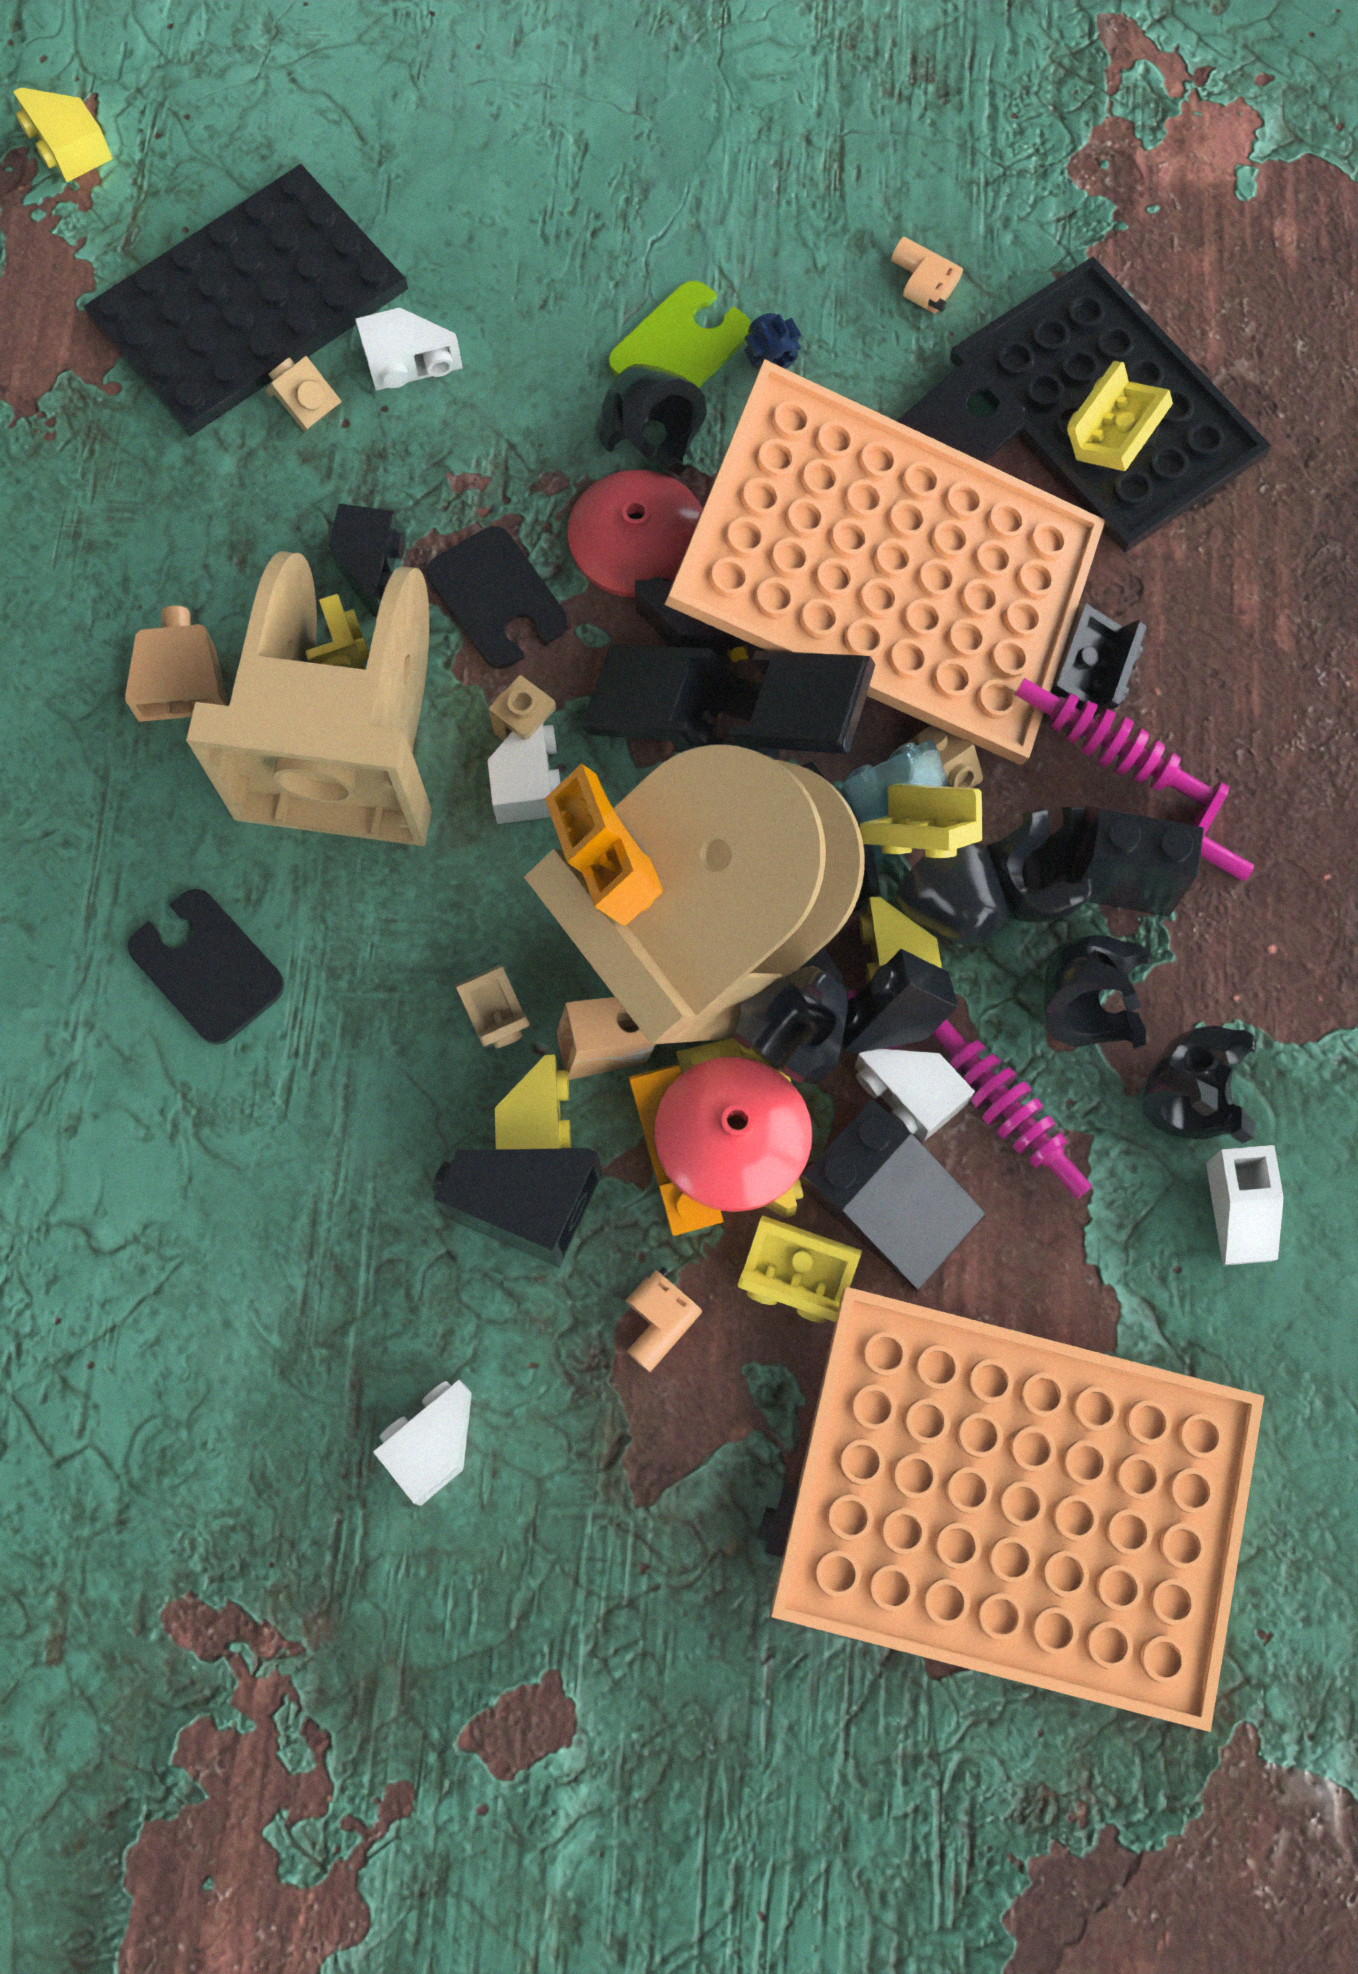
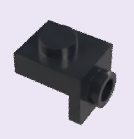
(776, 1523)

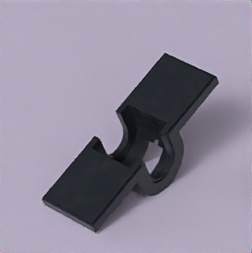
(672, 692)

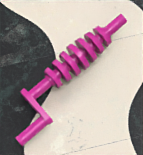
(1132, 752)
(1007, 1104)

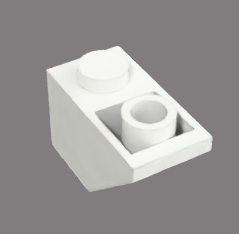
(406, 348)
(522, 776)
(916, 1086)
(1246, 1203)
(430, 1446)

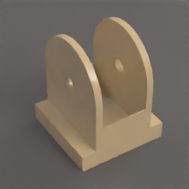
(320, 739)
(753, 880)

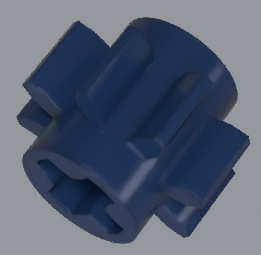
(772, 340)

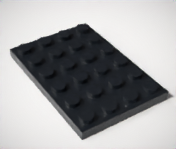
(245, 297)
(1050, 359)

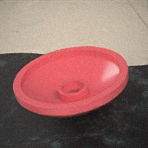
(618, 549)
(727, 1165)

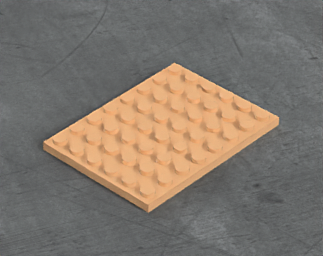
(889, 548)
(1021, 1508)

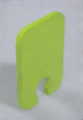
(677, 343)

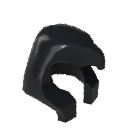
(653, 394)
(1038, 867)
(955, 896)
(1073, 987)
(797, 1024)
(1191, 1085)

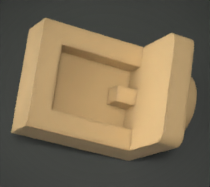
(302, 391)
(520, 709)
(956, 755)
(493, 1007)

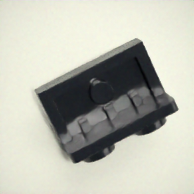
(1098, 659)

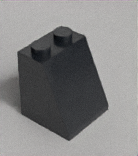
(1138, 860)
(520, 1195)

